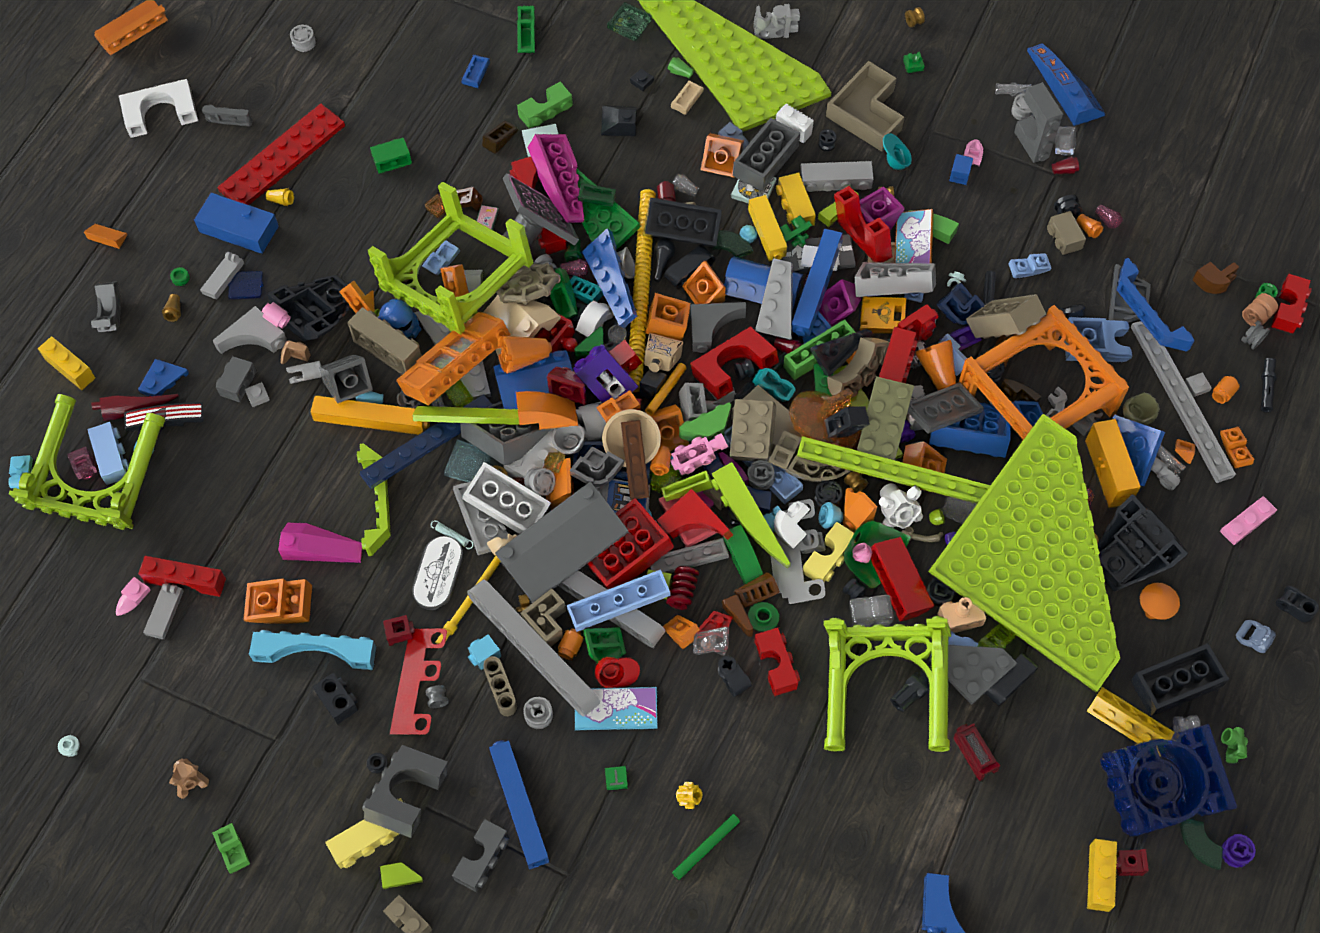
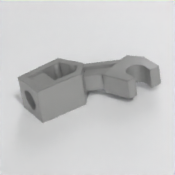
(1057, 402)

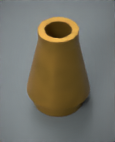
(172, 308)

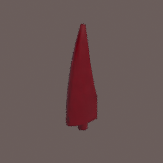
(115, 406)

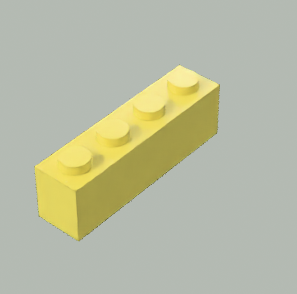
(358, 842)

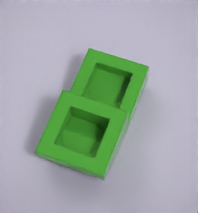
(231, 848)

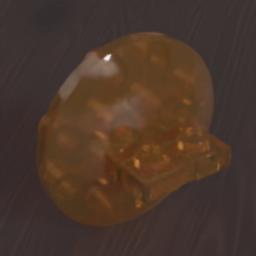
(812, 408)

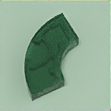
(733, 243)
(1199, 843)

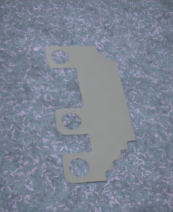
(791, 579)

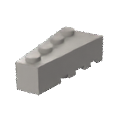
(894, 278)

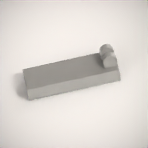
(222, 275)
(163, 611)

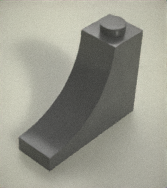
(709, 318)

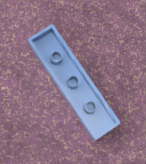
(784, 486)
(618, 600)

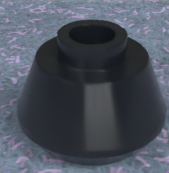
(1075, 311)

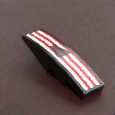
(174, 415)

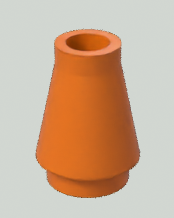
(1090, 226)

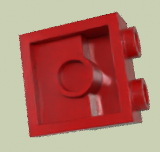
(920, 322)

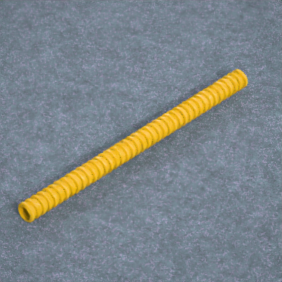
(641, 288)

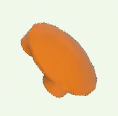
(1159, 601)

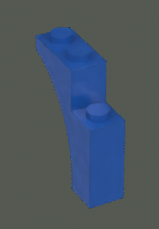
(937, 908)

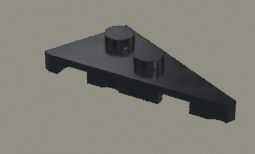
(835, 352)

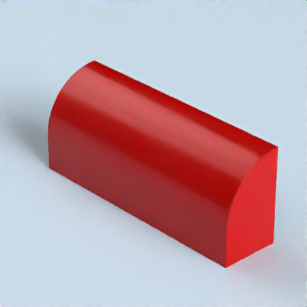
(900, 579)

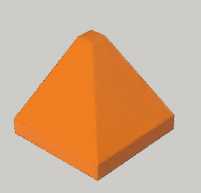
(1185, 450)

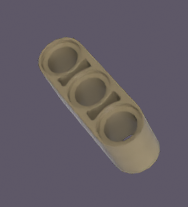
(497, 677)

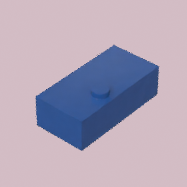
(236, 223)

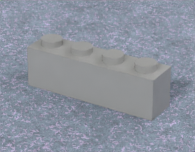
(837, 176)

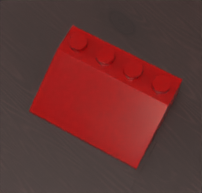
(634, 551)

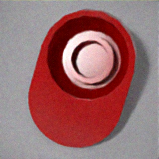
(616, 672)

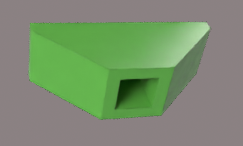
(707, 424)

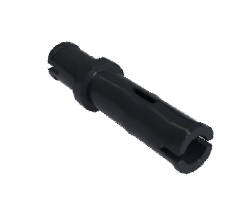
(1269, 378)

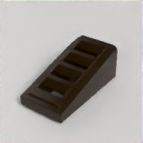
(494, 140)

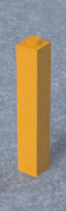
(367, 415)

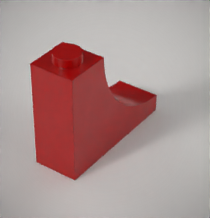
(691, 514)

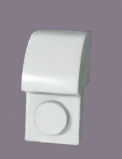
(593, 317)
(786, 524)

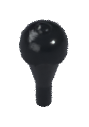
(664, 250)

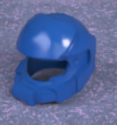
(398, 315)

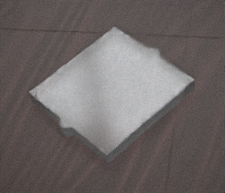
(957, 509)

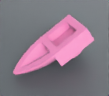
(974, 150)
(132, 595)

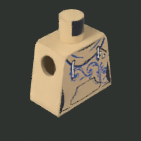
(662, 352)

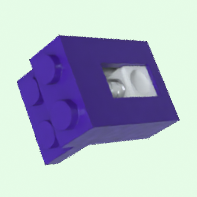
(594, 365)

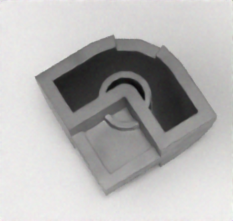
(597, 467)

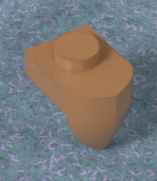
(297, 350)

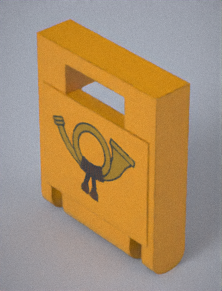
(878, 313)

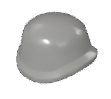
(627, 263)
(568, 439)

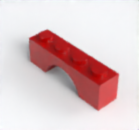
(203, 579)

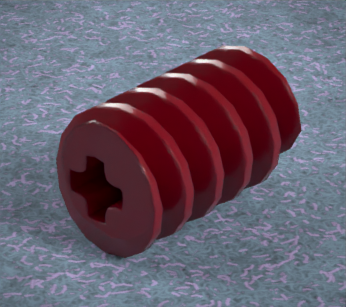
(680, 587)

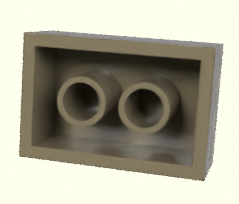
(753, 430)

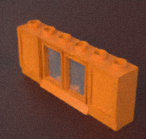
(454, 353)

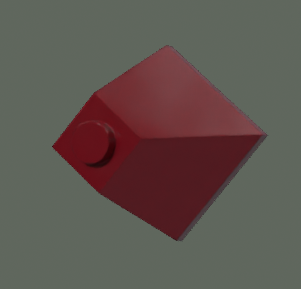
(566, 384)

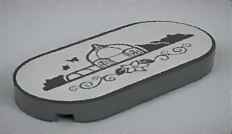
(437, 572)

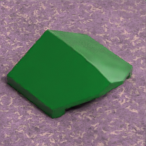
(604, 643)

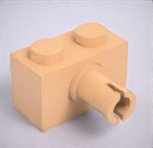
(962, 615)

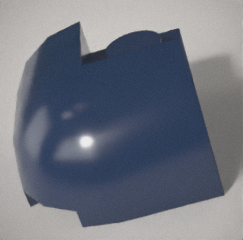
(959, 304)

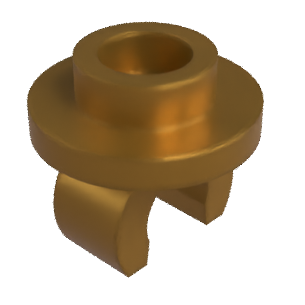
(524, 602)

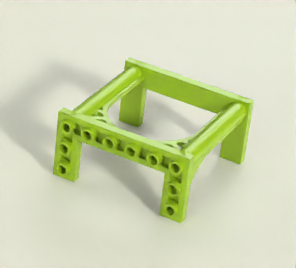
(452, 310)

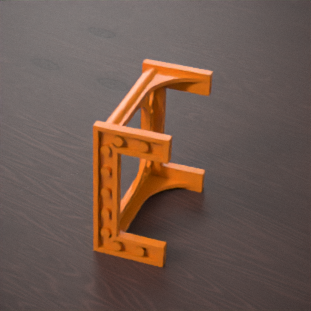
(1047, 332)

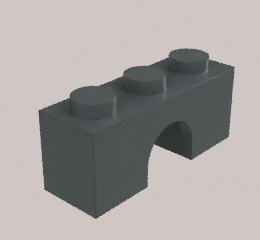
(473, 873)

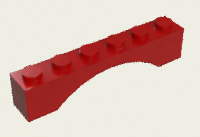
(526, 172)

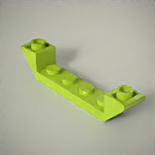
(376, 537)

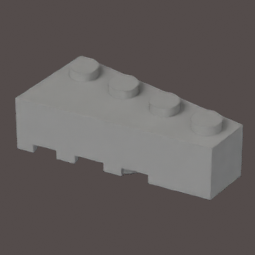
(777, 304)

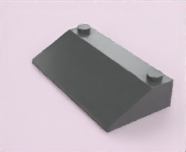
(561, 542)

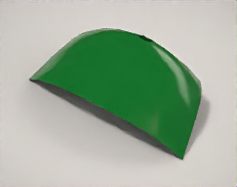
(871, 533)

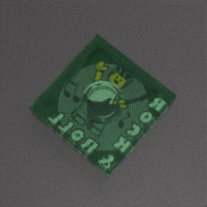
(629, 21)

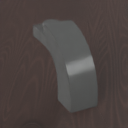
(108, 307)

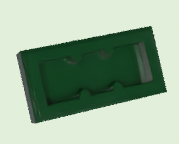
(596, 195)

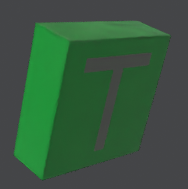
(616, 778)

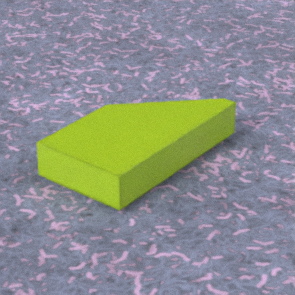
(398, 875)

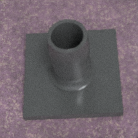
(536, 212)

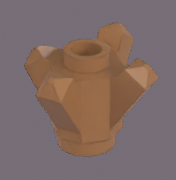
(187, 777)

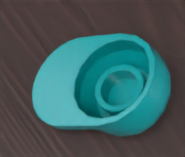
(897, 153)

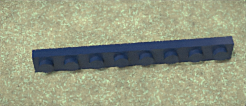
(415, 448)

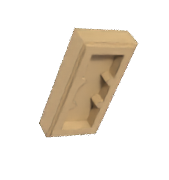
(687, 97)

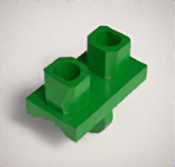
(800, 227)

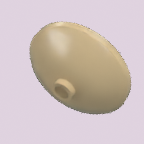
(613, 439)

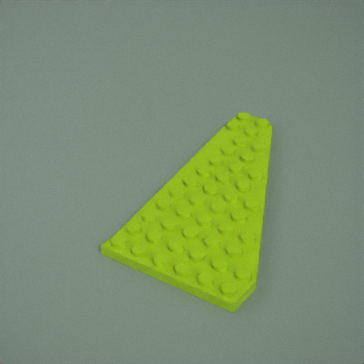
(736, 66)

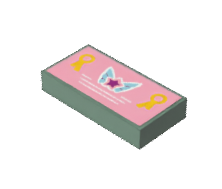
(488, 216)

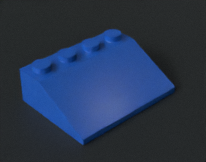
(529, 378)
(981, 433)

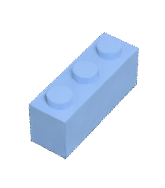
(108, 452)

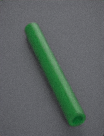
(706, 846)

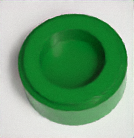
(179, 276)

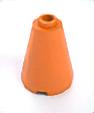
(521, 352)
(939, 364)

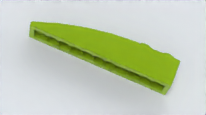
(746, 510)

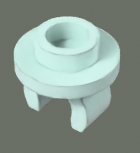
(956, 277)
(69, 746)

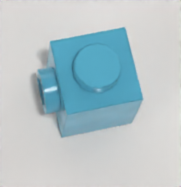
(481, 650)

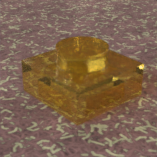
(554, 461)

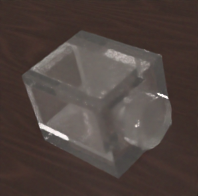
(1065, 140)

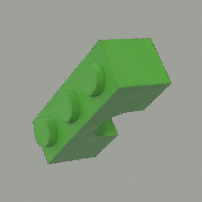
(535, 113)

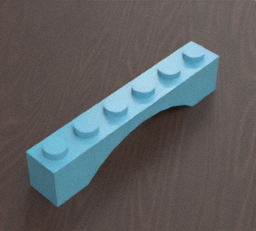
(273, 646)

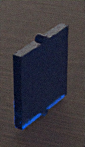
(246, 285)

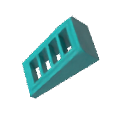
(585, 297)

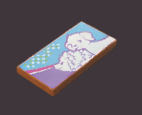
(914, 237)

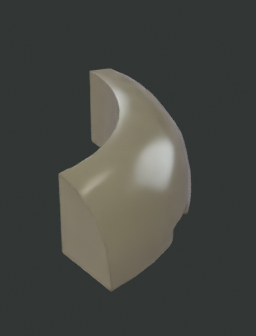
(862, 367)
(813, 470)

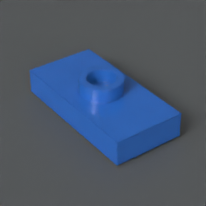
(475, 71)

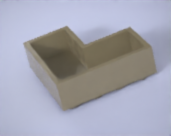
(861, 107)

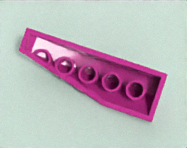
(557, 173)

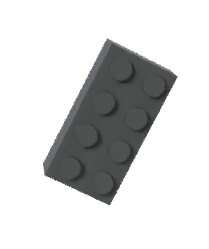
(766, 154)

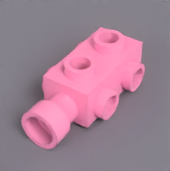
(697, 454)

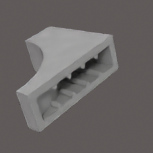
(251, 330)

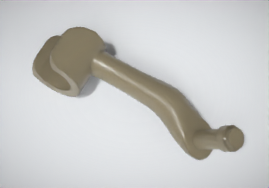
(934, 538)

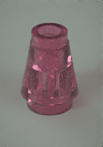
(1109, 216)
(576, 267)

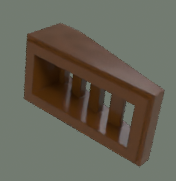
(754, 584)
(736, 610)

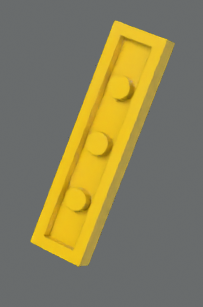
(1127, 718)

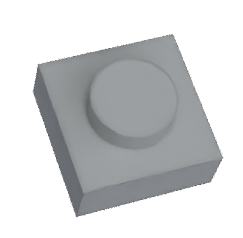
(1197, 384)
(257, 394)

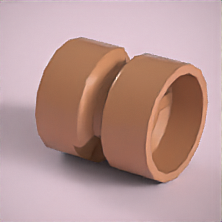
(1260, 309)

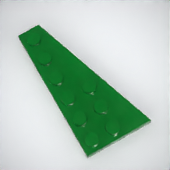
(600, 217)

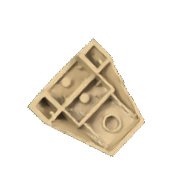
(523, 319)

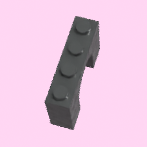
(1039, 133)
(405, 766)

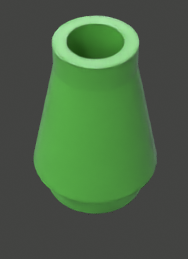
(680, 68)

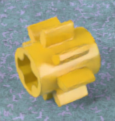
(689, 795)

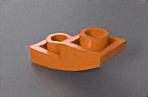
(1236, 448)

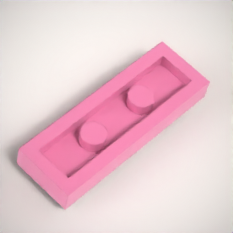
(1248, 520)

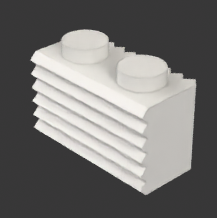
(790, 117)

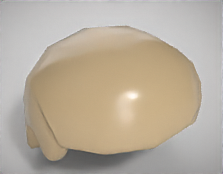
(497, 543)

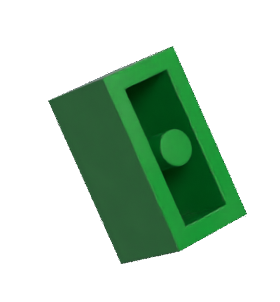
(391, 155)

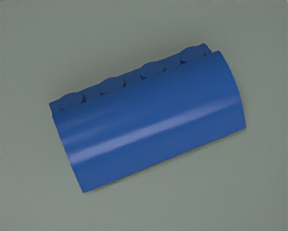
(749, 280)

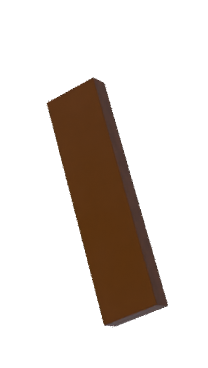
(635, 459)

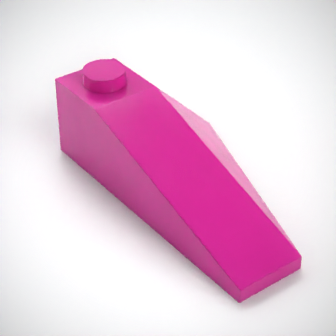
(312, 543)

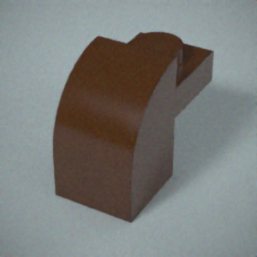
(1213, 280)

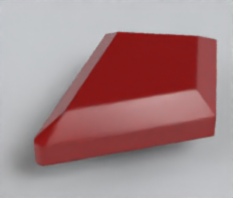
(715, 621)

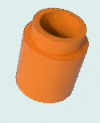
(1225, 389)
(661, 462)
(570, 644)

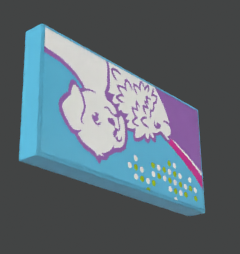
(621, 710)

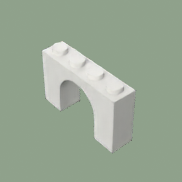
(136, 104)

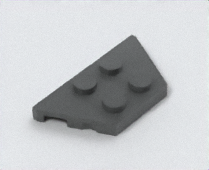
(1119, 309)

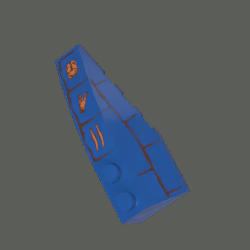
(1069, 90)

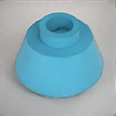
(829, 515)

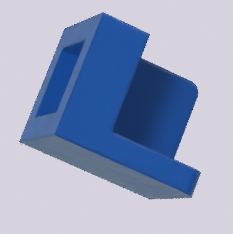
(961, 169)

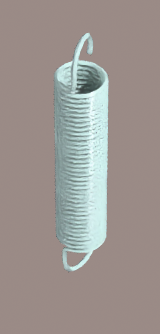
(449, 532)

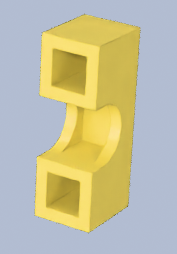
(822, 566)

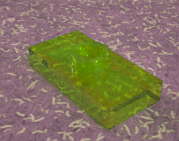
(459, 394)

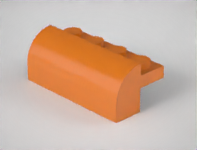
(131, 26)

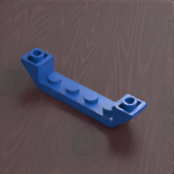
(1178, 339)

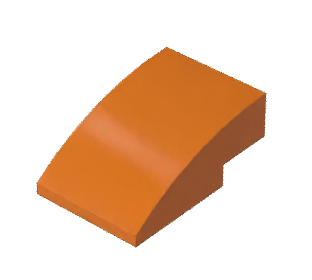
(545, 409)
(278, 601)

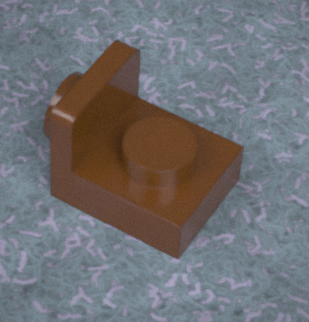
(470, 197)

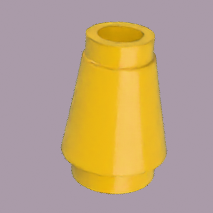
(280, 196)

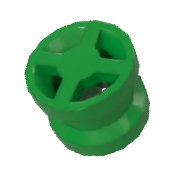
(1269, 289)

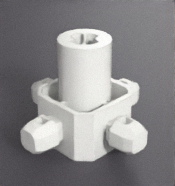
(900, 507)

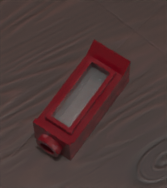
(975, 751)

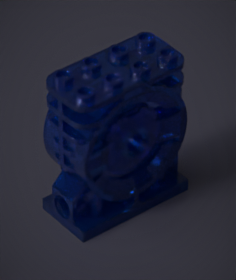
(1203, 783)

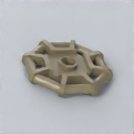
(529, 283)

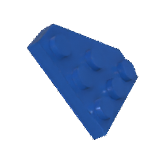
(1142, 445)

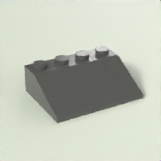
(503, 441)

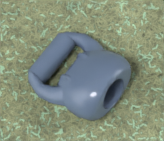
(1260, 639)

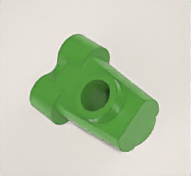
(1236, 744)

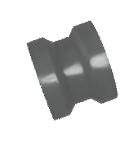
(436, 696)

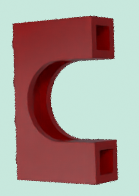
(871, 237)
(746, 345)

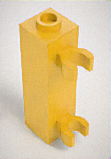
(767, 228)

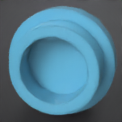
(749, 233)

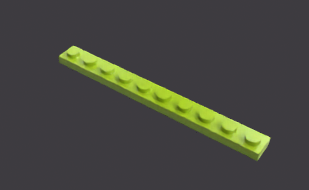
(891, 470)

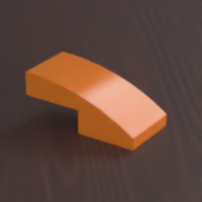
(611, 406)

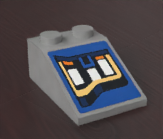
(617, 494)

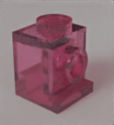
(82, 463)

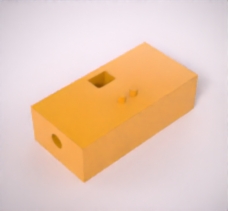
(1112, 462)

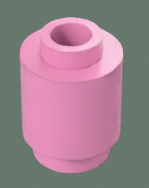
(276, 315)

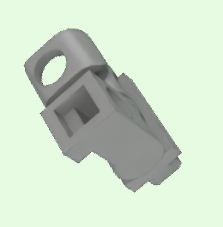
(777, 23)

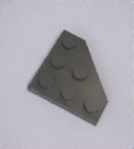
(976, 669)

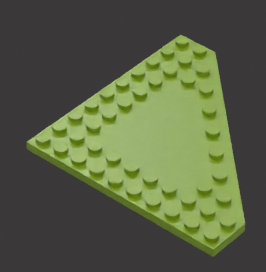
(1035, 559)

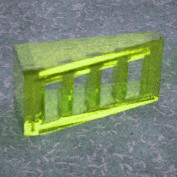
(985, 641)

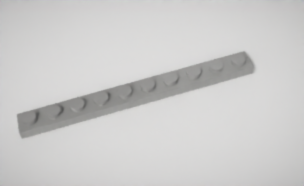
(1184, 404)

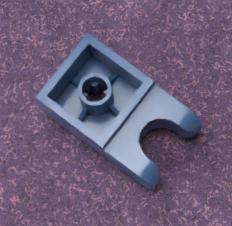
(1101, 337)

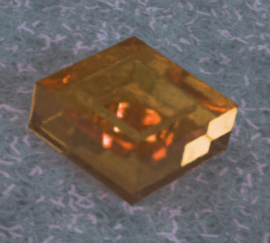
(435, 206)

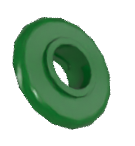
(761, 625)

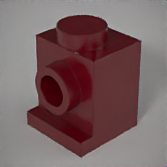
(394, 625)
(1139, 865)

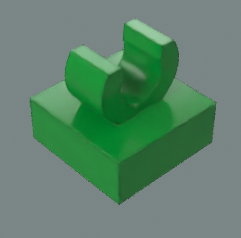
(913, 62)

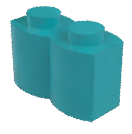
(772, 383)

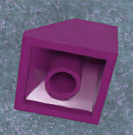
(881, 205)
(839, 302)

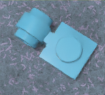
(18, 466)

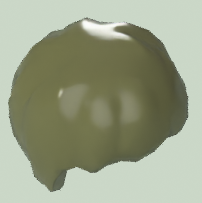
(1141, 408)

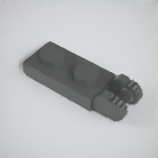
(227, 116)

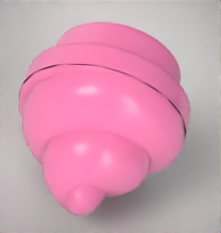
(862, 552)

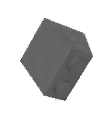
(346, 378)

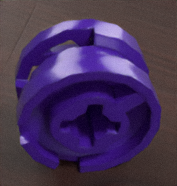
(1238, 850)

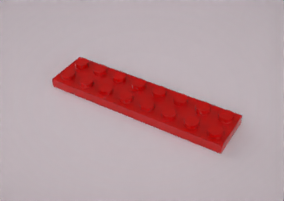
(282, 156)

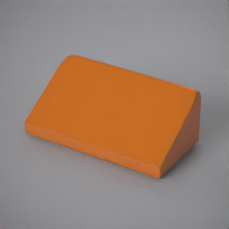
(105, 235)
(455, 280)

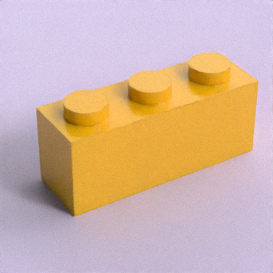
(795, 198)
(66, 363)
(1102, 875)

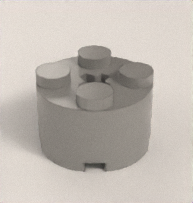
(591, 421)

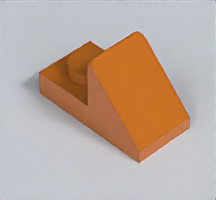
(356, 298)
(681, 630)

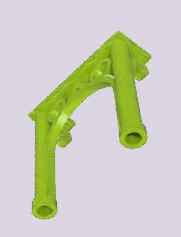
(34, 484)
(936, 630)

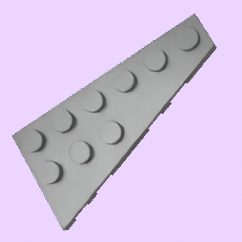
(476, 378)

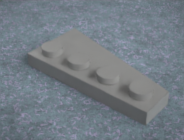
(479, 524)

